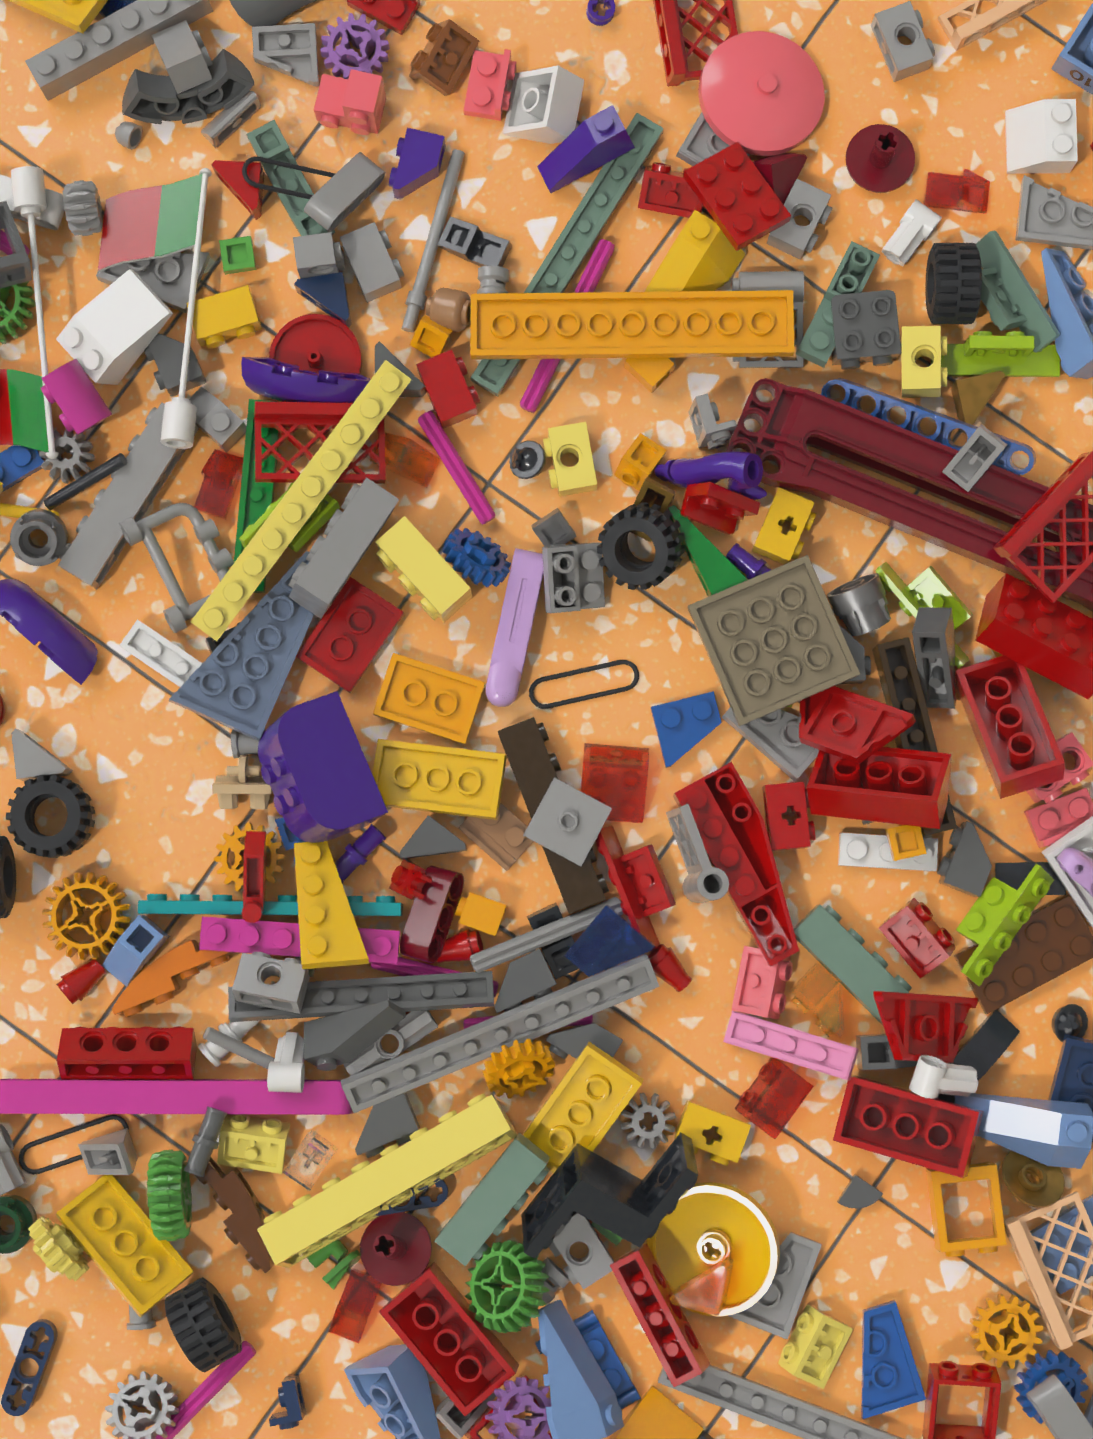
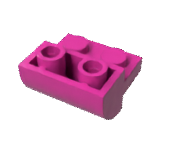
(76, 397)

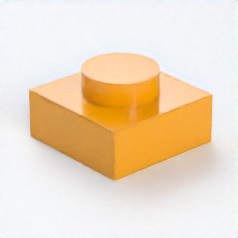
(430, 337)
(905, 842)

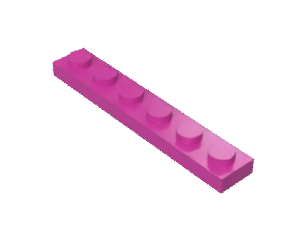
(284, 938)

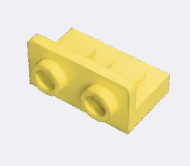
(253, 1143)
(814, 1347)

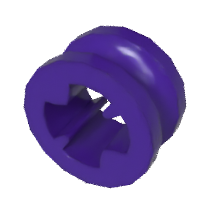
(593, 16)

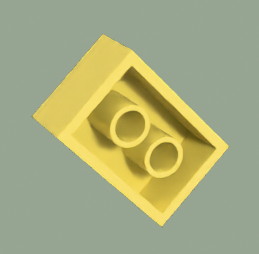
(422, 570)

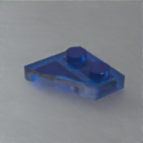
(607, 943)

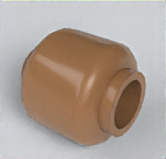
(450, 308)

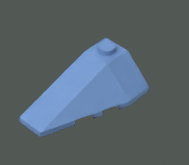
(1070, 312)
(1037, 1128)
(397, 1391)
(579, 1391)

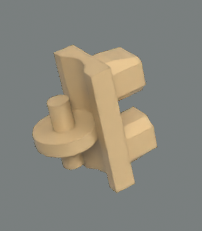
(247, 782)

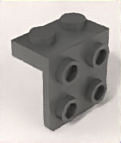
(865, 329)

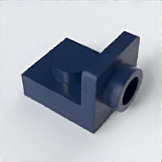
(292, 1398)

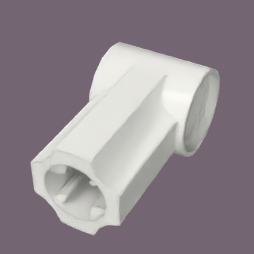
(914, 228)
(288, 1068)
(937, 1077)

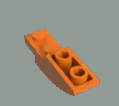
(160, 980)

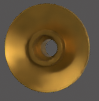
(1046, 1181)

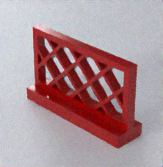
(674, 43)
(310, 416)
(1041, 514)

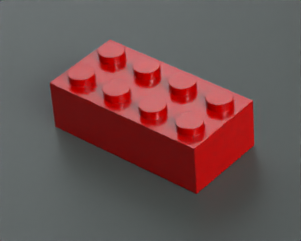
(1039, 634)
(1009, 725)
(908, 1126)

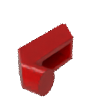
(254, 876)

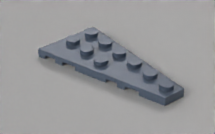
(251, 664)

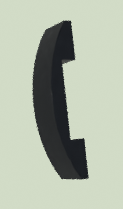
(985, 1046)

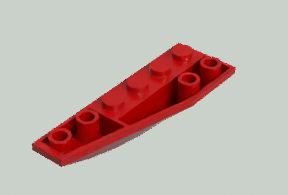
(740, 847)

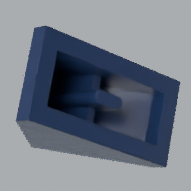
(328, 294)

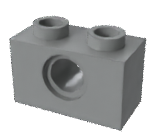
(902, 59)
(803, 201)
(284, 995)
(594, 1264)

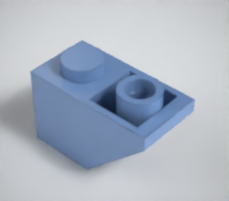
(134, 949)

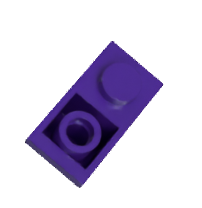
(419, 161)

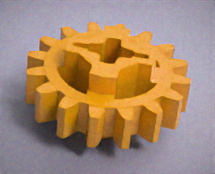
(233, 843)
(518, 1068)
(1001, 1343)

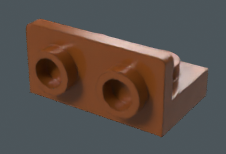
(443, 56)

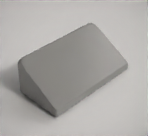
(231, 119)

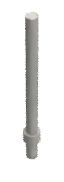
(417, 298)

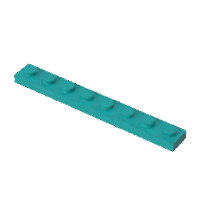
(285, 906)

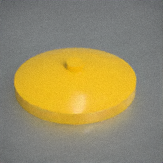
(708, 1227)

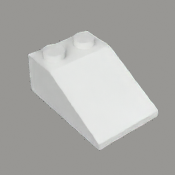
(115, 328)

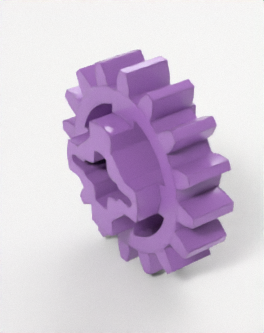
(364, 40)
(521, 1400)

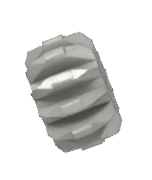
(83, 208)
(64, 467)
(657, 1126)

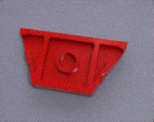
(849, 724)
(923, 1023)

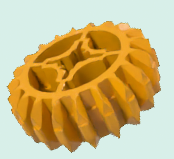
(95, 929)

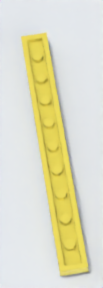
(301, 500)

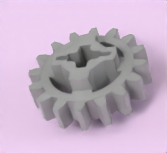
(146, 1397)

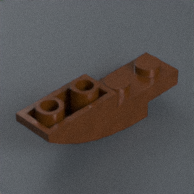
(247, 1216)

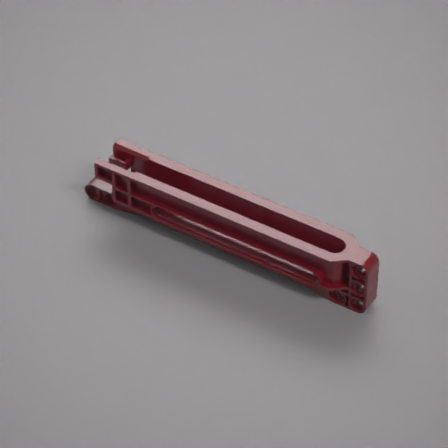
(806, 419)

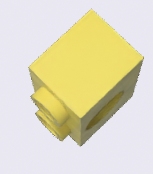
(916, 343)
(574, 440)

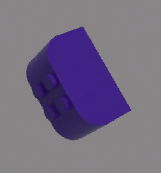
(319, 771)

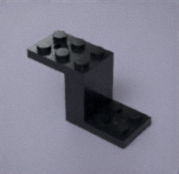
(609, 1195)

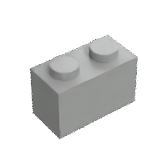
(183, 56)
(371, 262)

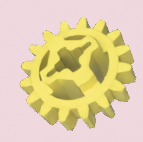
(58, 1248)

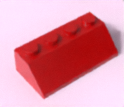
(884, 788)
(448, 1340)

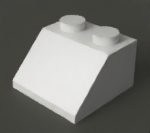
(544, 105)
(1041, 137)

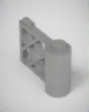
(774, 281)
(703, 881)

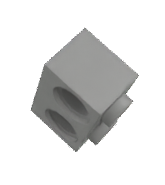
(318, 255)

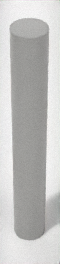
(237, 1047)

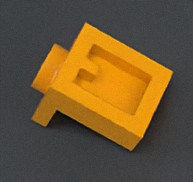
(639, 461)

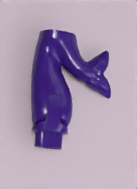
(741, 468)

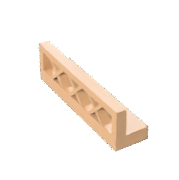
(982, 23)

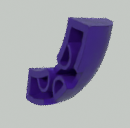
(289, 384)
(42, 623)

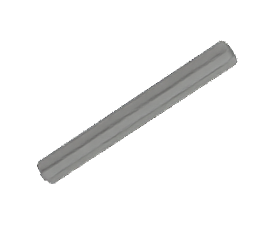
(540, 937)

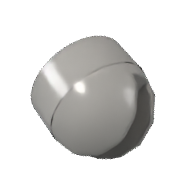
(128, 134)

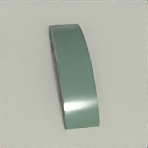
(271, 144)

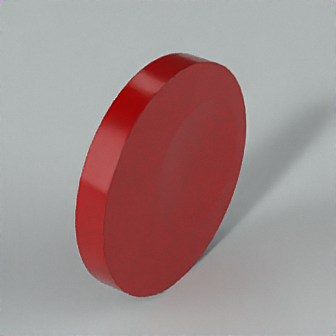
(317, 344)

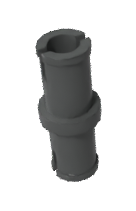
(205, 1141)

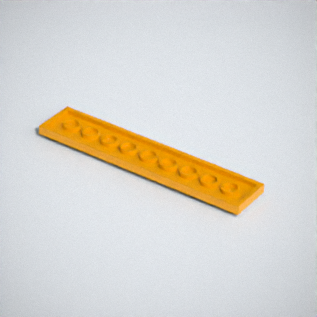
(632, 325)

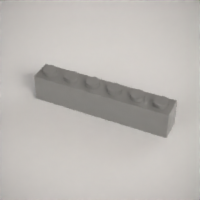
(109, 42)
(127, 496)

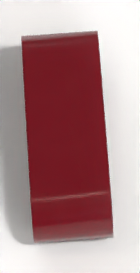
(432, 916)

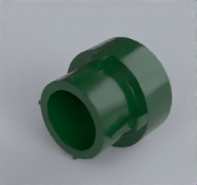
(23, 1216)

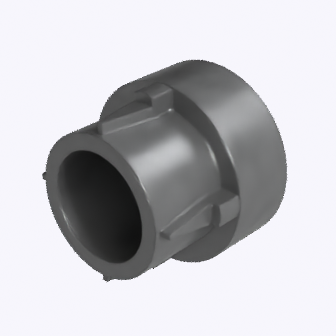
(26, 549)
(861, 604)

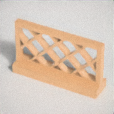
(1036, 1272)

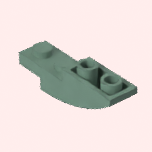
(848, 279)

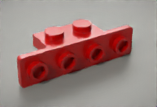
(638, 881)

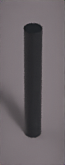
(85, 481)

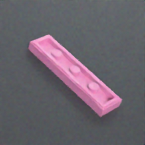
(791, 1045)

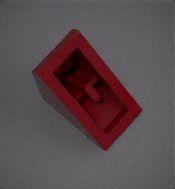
(781, 171)

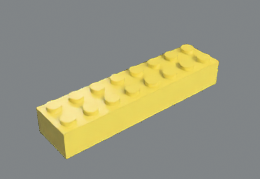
(387, 1181)

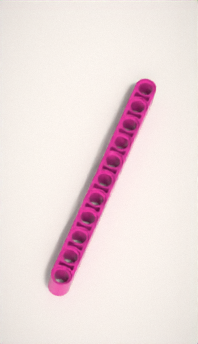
(168, 1097)

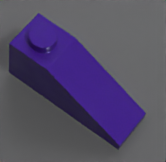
(586, 149)

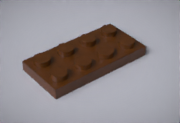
(1040, 951)

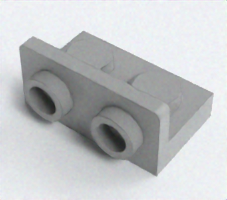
(703, 420)

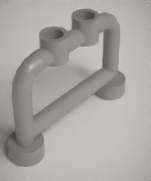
(205, 532)

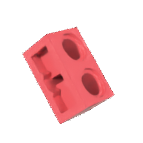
(1070, 745)

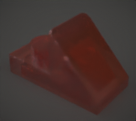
(954, 192)
(219, 483)
(355, 1306)

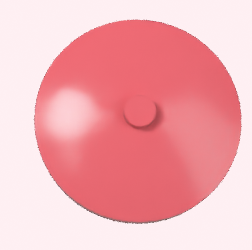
(761, 93)

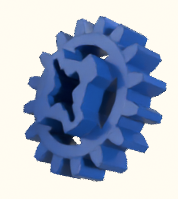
(476, 557)
(1062, 1366)

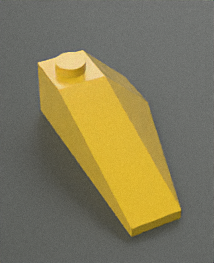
(697, 259)

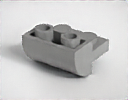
(572, 577)

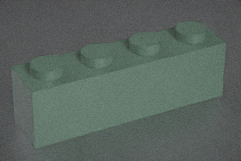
(846, 958)
(493, 1199)

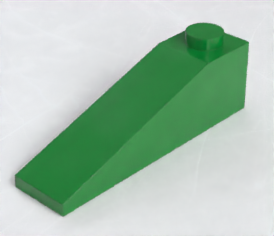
(710, 565)

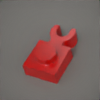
(409, 880)

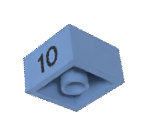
(1076, 58)

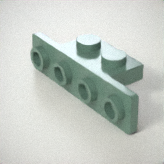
(1010, 295)

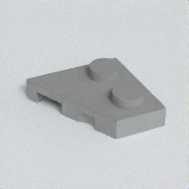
(288, 50)

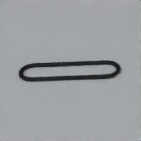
(282, 164)
(586, 697)
(60, 1134)

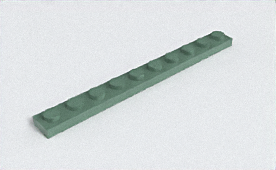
(579, 235)

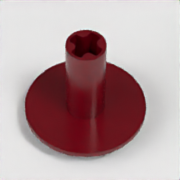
(880, 158)
(408, 1255)

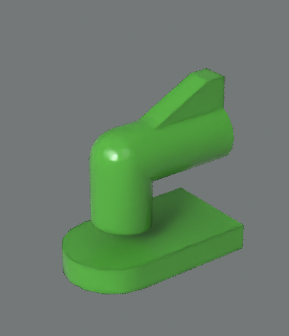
(339, 1251)

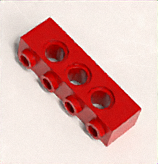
(127, 1053)
(660, 1319)

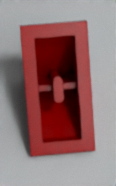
(231, 176)

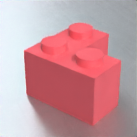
(351, 102)

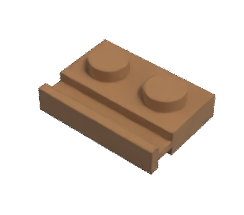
(498, 838)

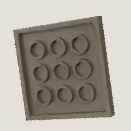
(773, 640)

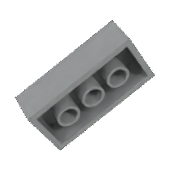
(346, 542)

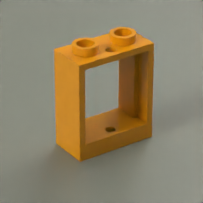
(957, 1247)

